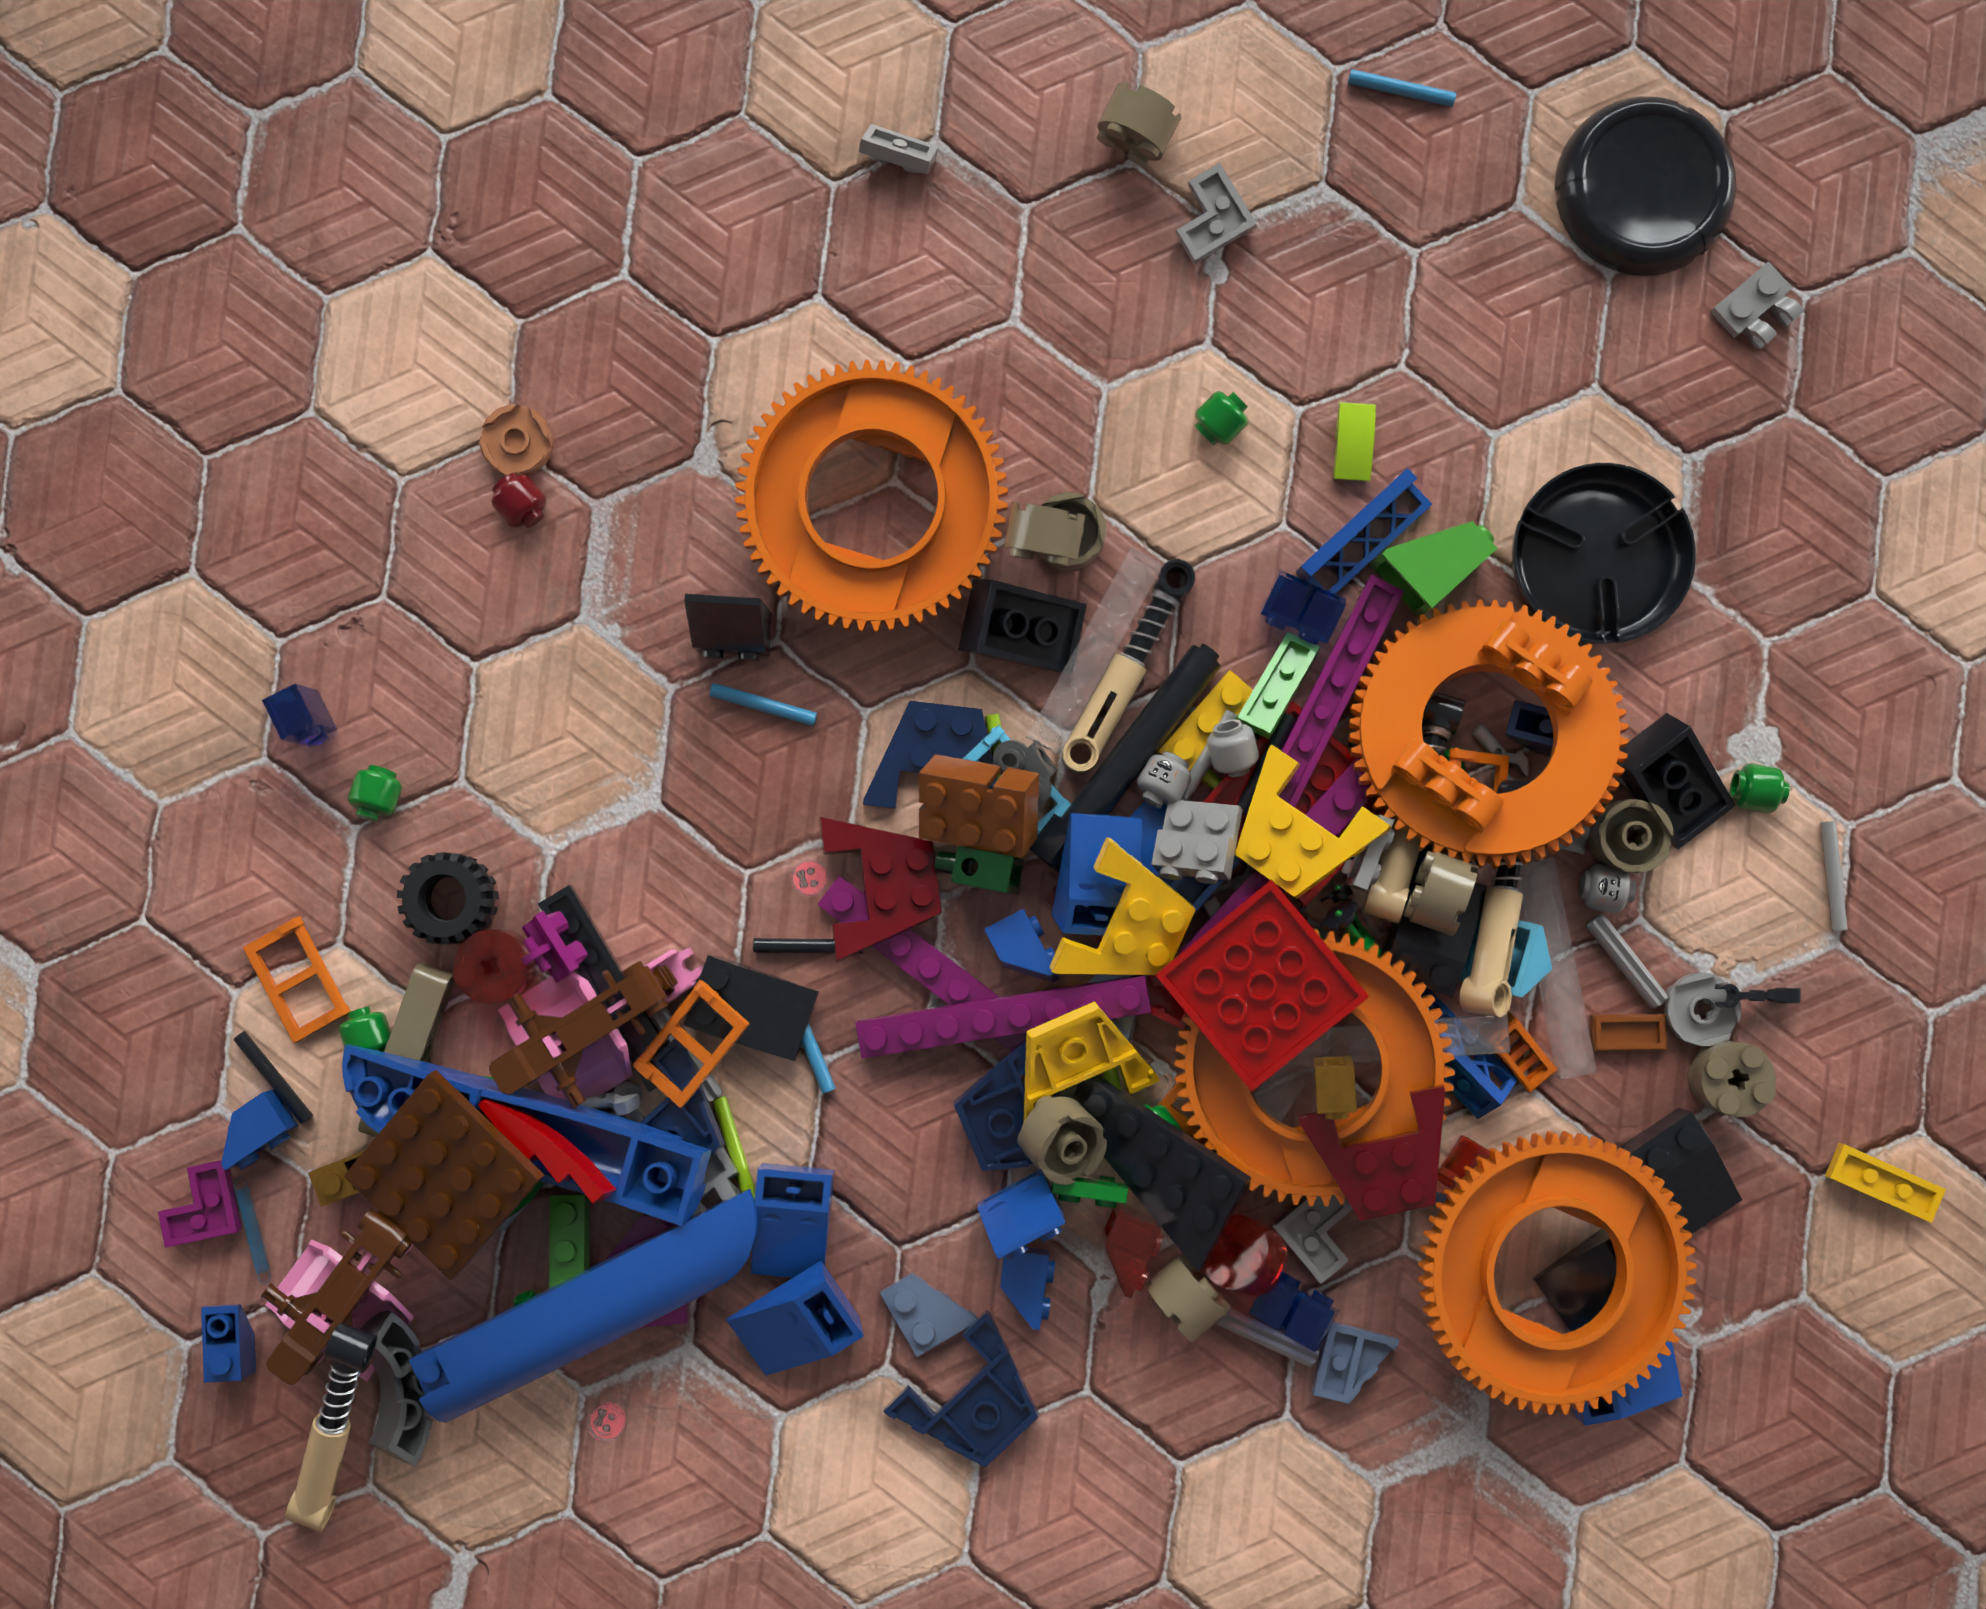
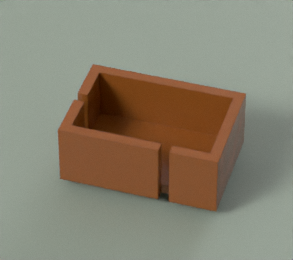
(968, 814)

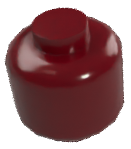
(518, 500)

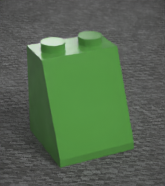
(1434, 563)

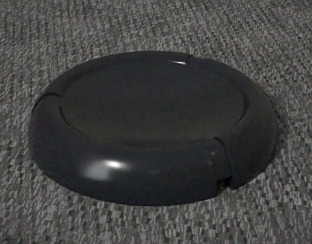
(1645, 185)
(1604, 552)

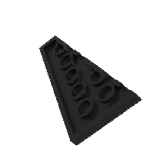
(1169, 1172)

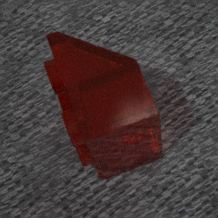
(1130, 1241)

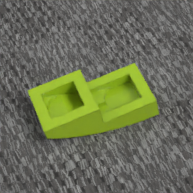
(1354, 441)

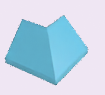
(1529, 958)

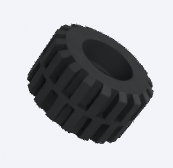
(418, 891)

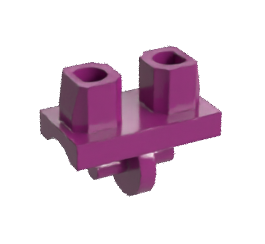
(547, 947)

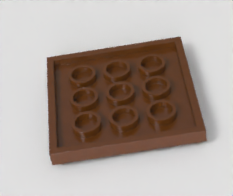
(443, 1174)

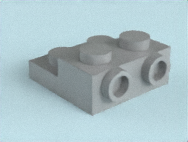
(1197, 841)

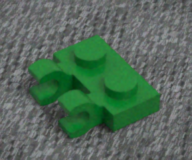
(1104, 1191)

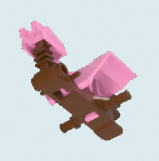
(569, 1035)
(331, 1290)

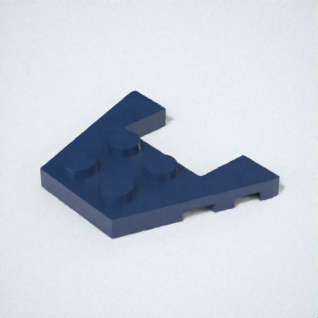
(920, 735)
(995, 1113)
(694, 1120)
(984, 1411)

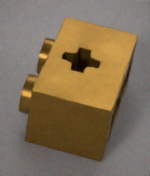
(1335, 1086)

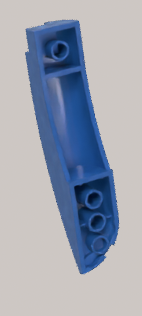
(646, 1165)
(587, 1310)

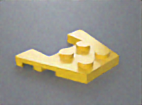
(1288, 843)
(1142, 929)
(1076, 1050)

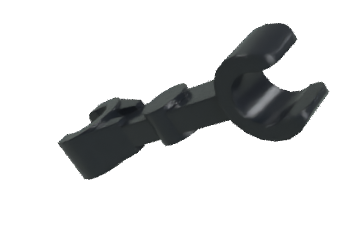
(1778, 994)

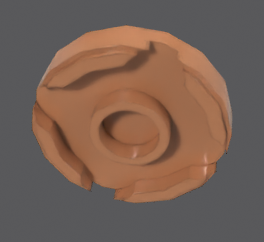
(516, 440)

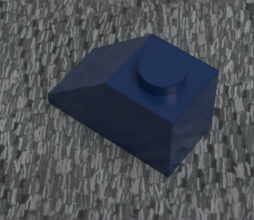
(1531, 727)

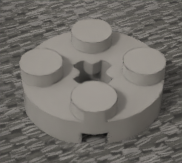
(1689, 1026)

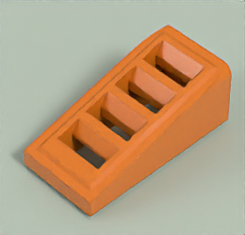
(1541, 1072)

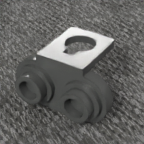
(1034, 758)

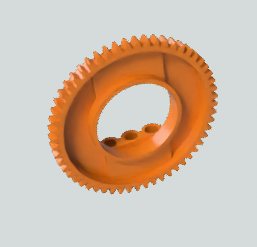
(887, 413)
(1438, 797)
(1284, 1155)
(1523, 1357)

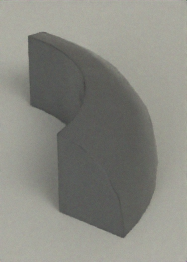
(402, 1420)

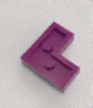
(212, 1210)

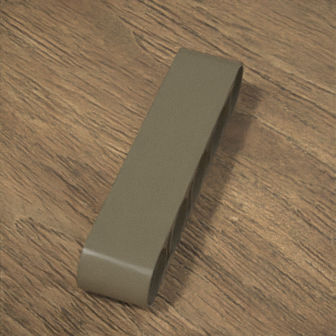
(418, 1017)

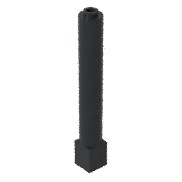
(1133, 749)

